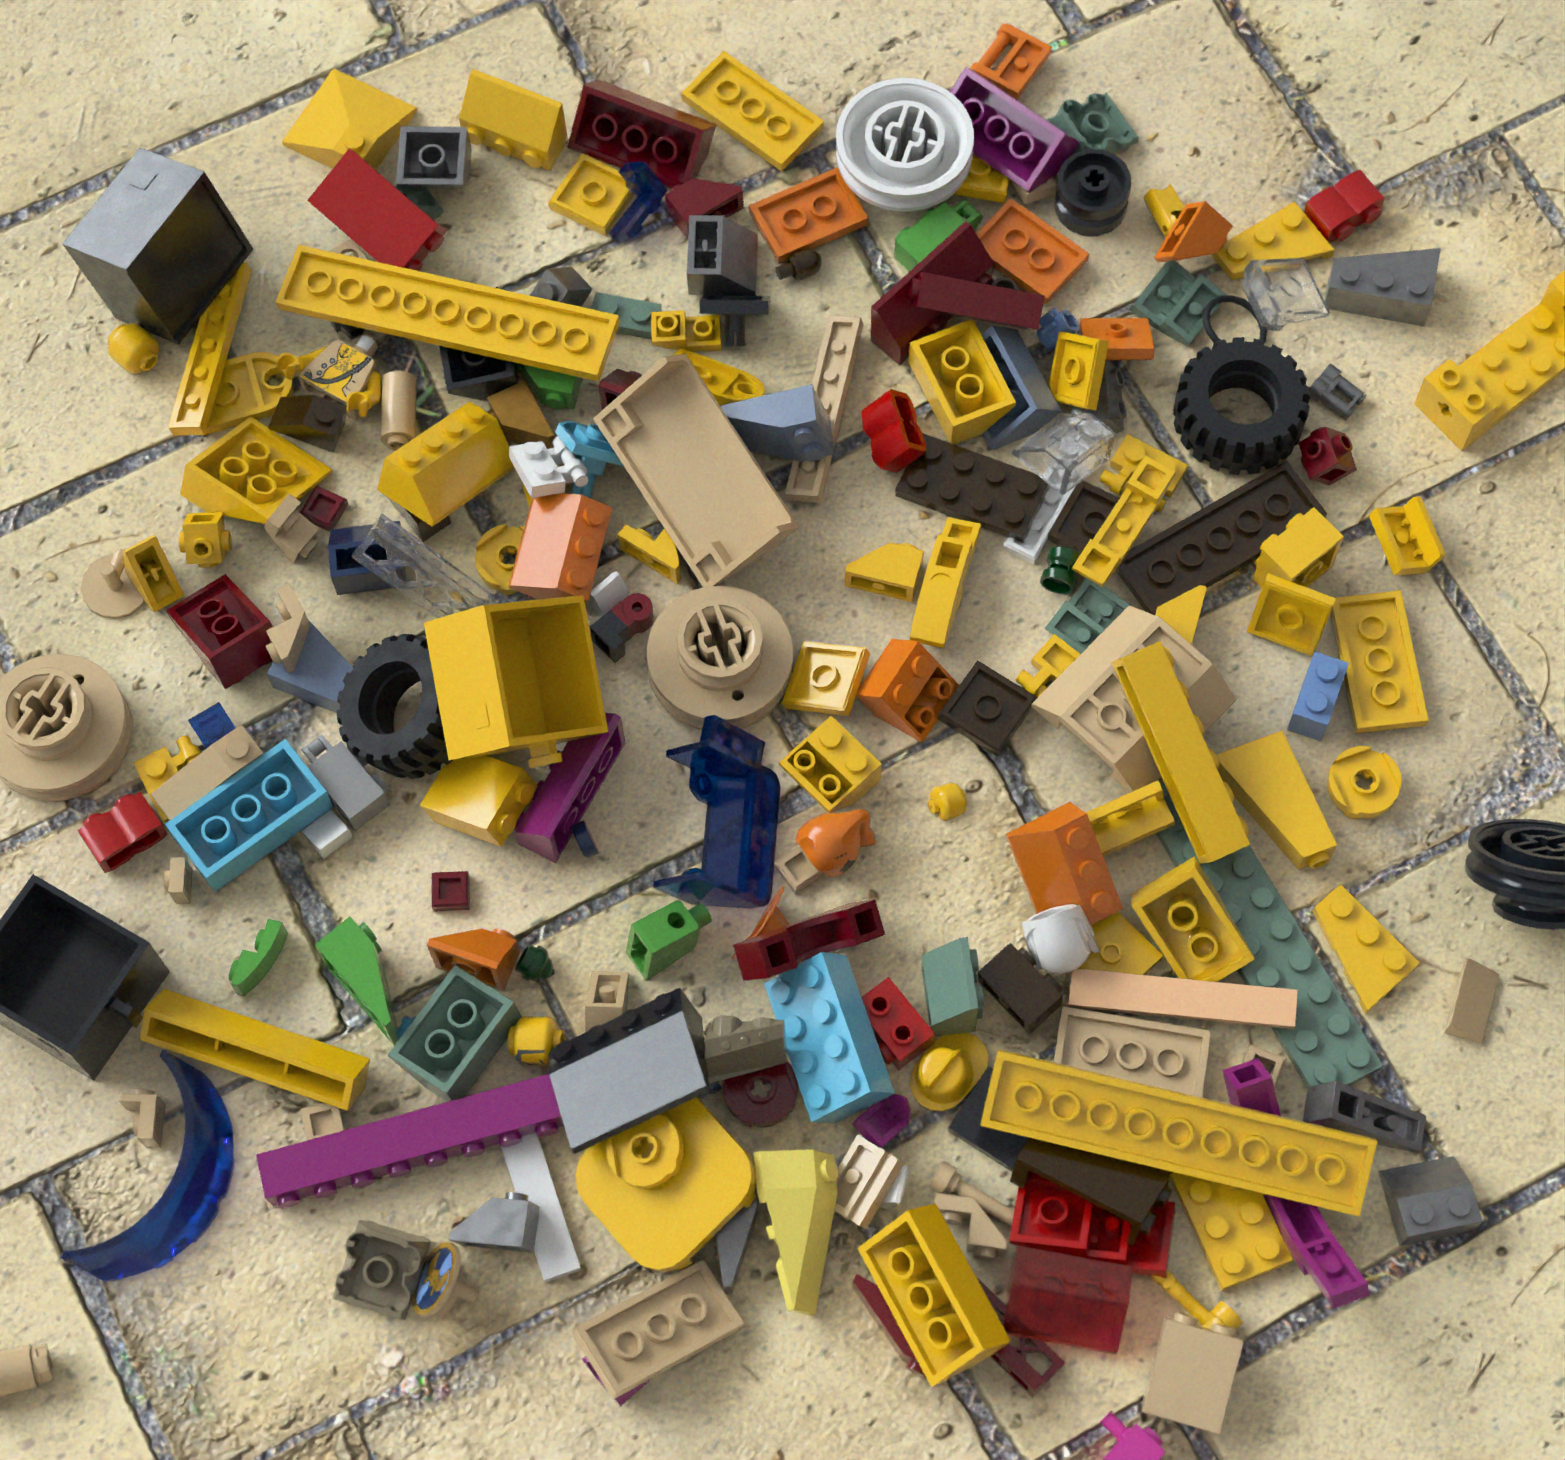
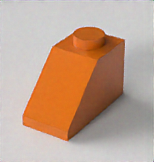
(1195, 233)

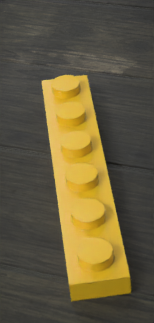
(208, 358)

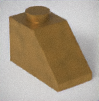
(520, 416)

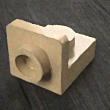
(150, 1120)

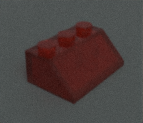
(1067, 1299)

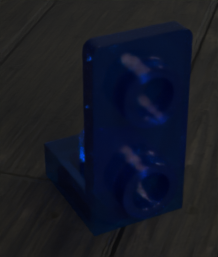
(649, 192)

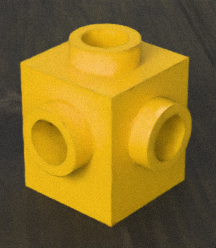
(205, 539)

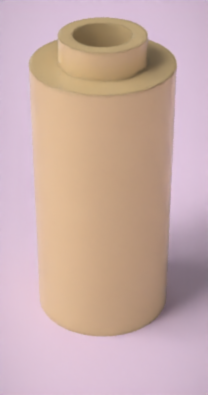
(398, 409)

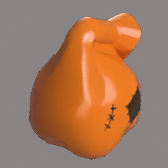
(835, 840)

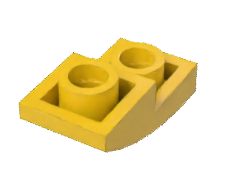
(692, 333)

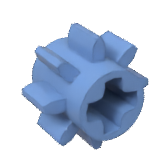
(1053, 323)

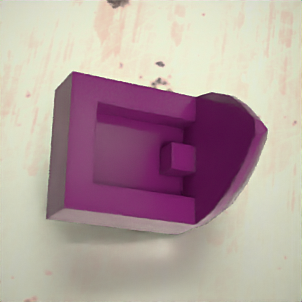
(884, 1120)

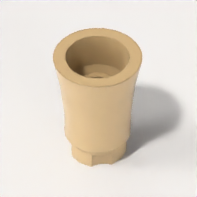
(24, 1368)

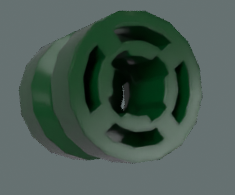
(1059, 574)

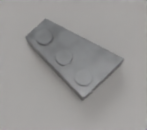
(1385, 285)

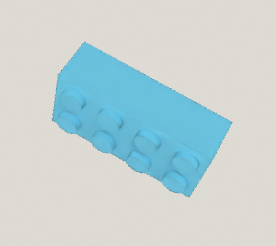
(249, 815)
(829, 1038)

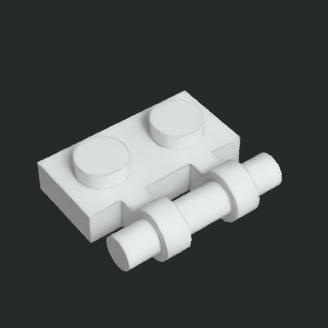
(539, 471)

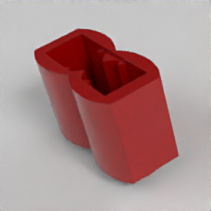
(1345, 206)
(893, 431)
(122, 831)

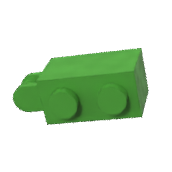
(933, 228)

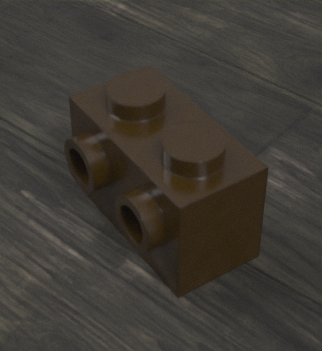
(1021, 987)

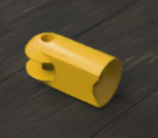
(1164, 207)

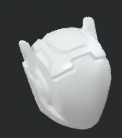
(1059, 938)

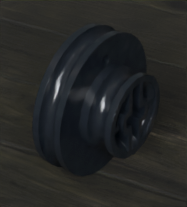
(1524, 869)

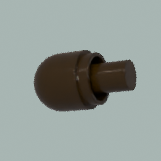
(800, 265)

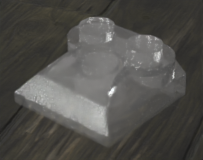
(1283, 292)

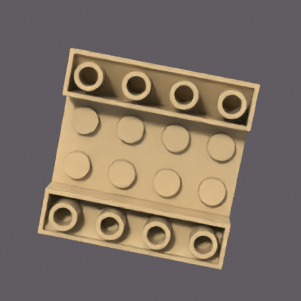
(1097, 711)

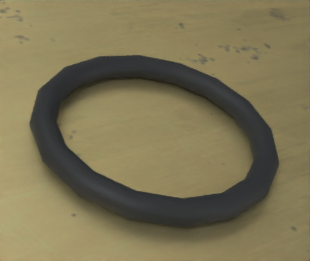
(1228, 298)

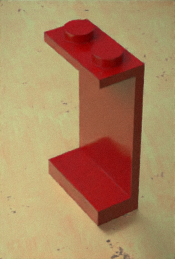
(376, 214)

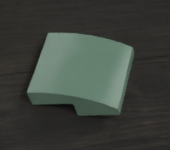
(1176, 302)
(1086, 615)

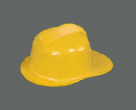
(948, 1071)

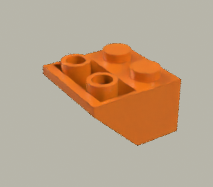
(907, 688)

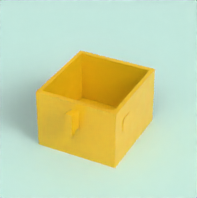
(516, 678)

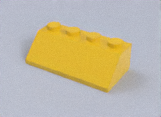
(447, 464)
(933, 1294)

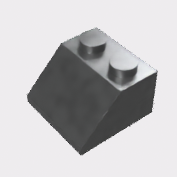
(433, 157)
(1430, 1200)

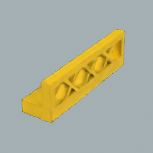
(1130, 818)

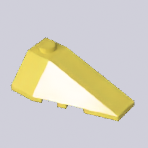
(801, 1206)

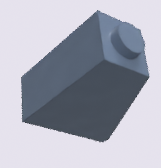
(316, 675)

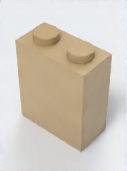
(1192, 1373)

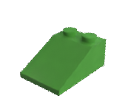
(355, 962)

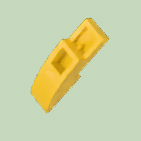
(944, 582)

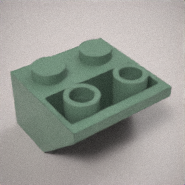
(950, 988)

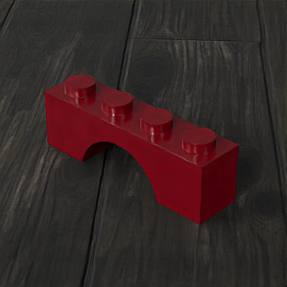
(825, 932)

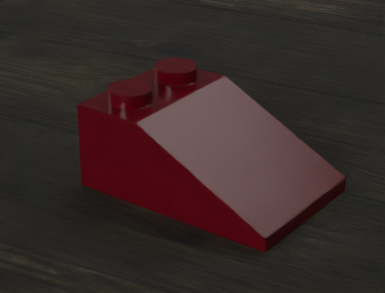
(224, 630)

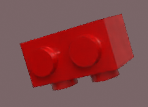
(896, 1024)

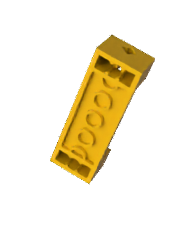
(1498, 374)

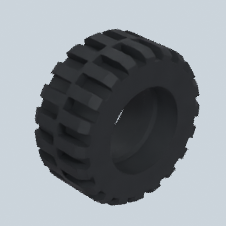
(1250, 368)
(370, 705)

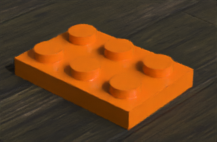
(808, 214)
(1031, 250)

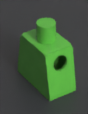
(665, 937)

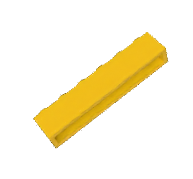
(1181, 752)
(255, 1049)

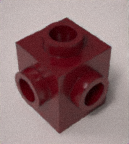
(1327, 455)

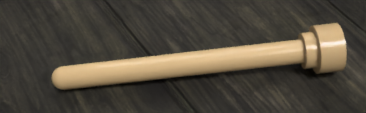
(950, 1182)

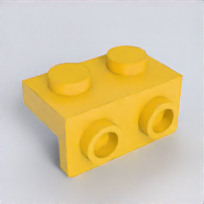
(1408, 537)

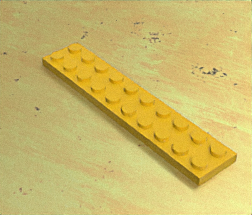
(448, 312)
(1179, 1132)

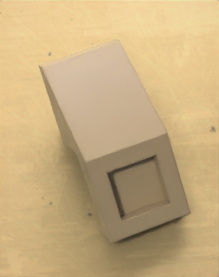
(292, 530)
(289, 636)
(983, 1236)

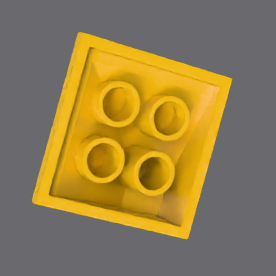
(348, 116)
(250, 473)

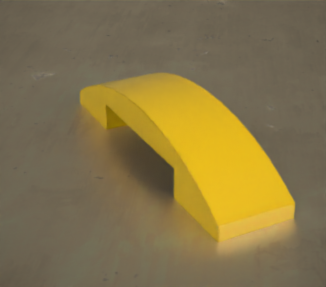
(1125, 521)

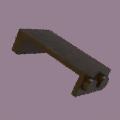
(1110, 1183)

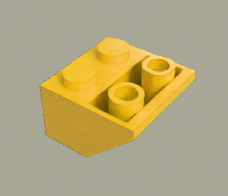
(832, 766)

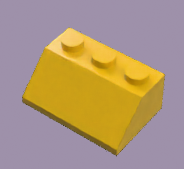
(513, 120)
(960, 381)

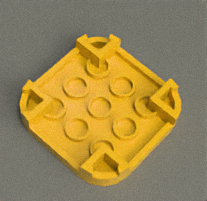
(674, 1220)

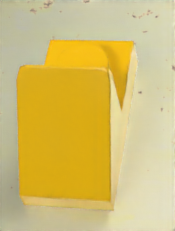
(658, 554)

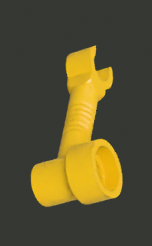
(1220, 1314)

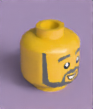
(533, 1039)

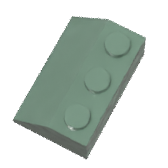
(455, 1035)

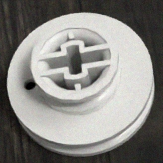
(897, 116)

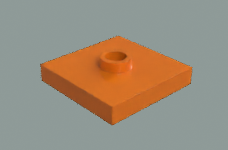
(1126, 336)

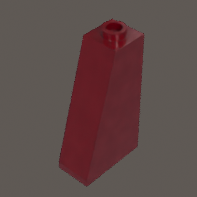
(977, 301)

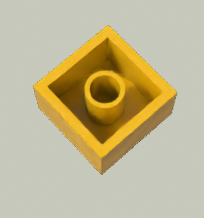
(1301, 551)

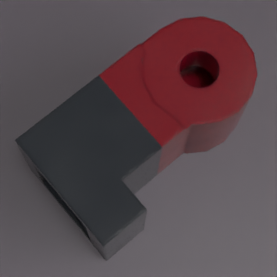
(622, 623)

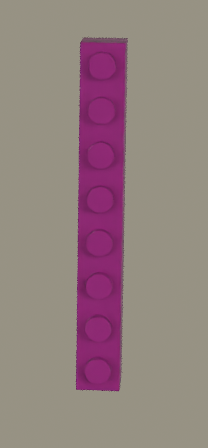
(409, 1141)

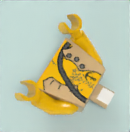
(339, 374)

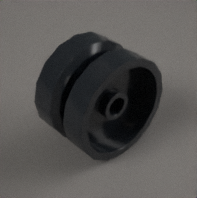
(1092, 192)

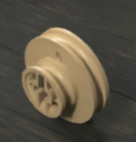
(704, 685)
(58, 733)

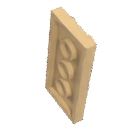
(1134, 1049)
(657, 1328)

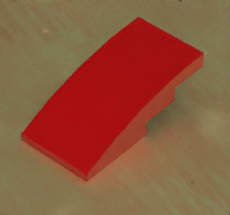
(1064, 1223)

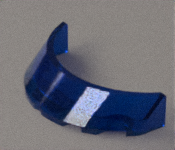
(191, 1196)

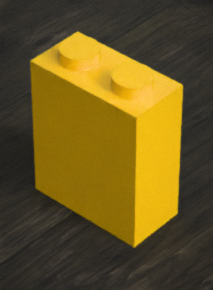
(479, 797)

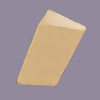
(1471, 1001)

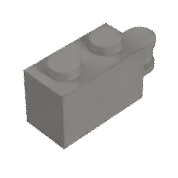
(348, 784)

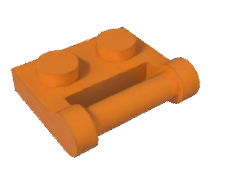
(1020, 63)

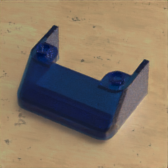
(738, 828)

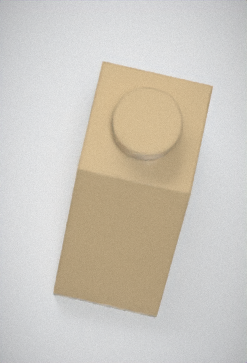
(606, 997)

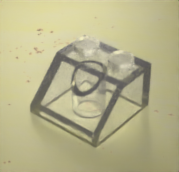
(1067, 449)

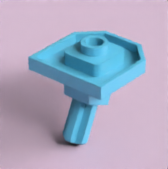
(590, 447)

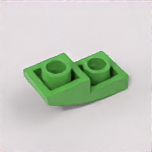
(253, 966)

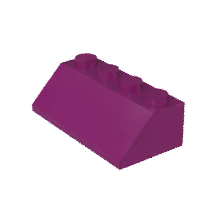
(1012, 134)
(569, 791)

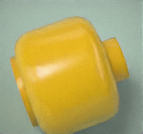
(947, 801)

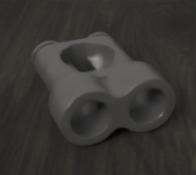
(1327, 382)

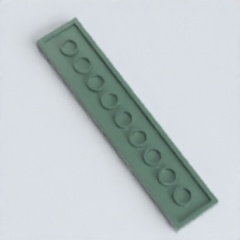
(1326, 1037)

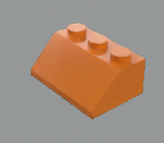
(560, 546)
(1064, 863)

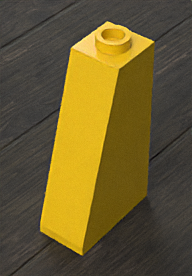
(1278, 798)

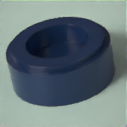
(584, 839)

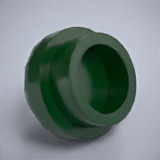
(535, 964)

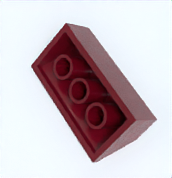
(633, 128)
(893, 315)

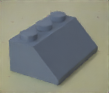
(1032, 395)

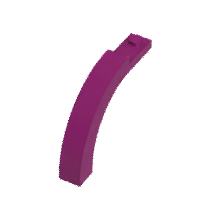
(1299, 1223)

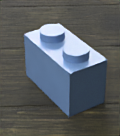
(1317, 696)

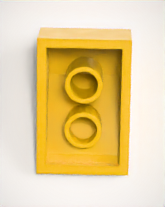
(1191, 924)

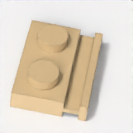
(864, 1180)

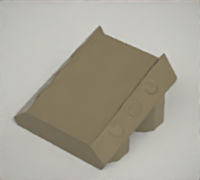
(743, 1047)
(381, 1269)

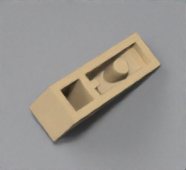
(207, 772)

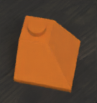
(478, 952)

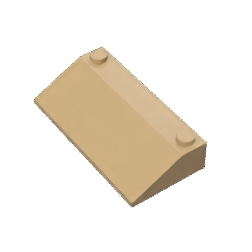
(695, 471)

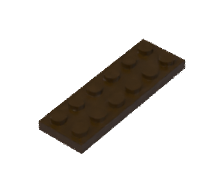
(1215, 538)

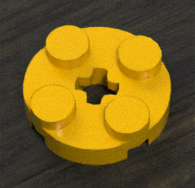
(490, 557)
(1356, 801)
(663, 1160)

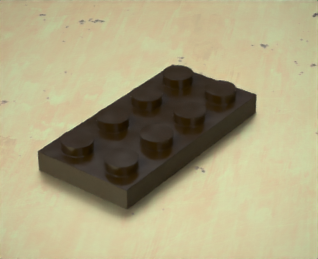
(973, 488)

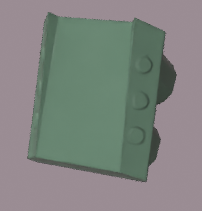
(1095, 124)

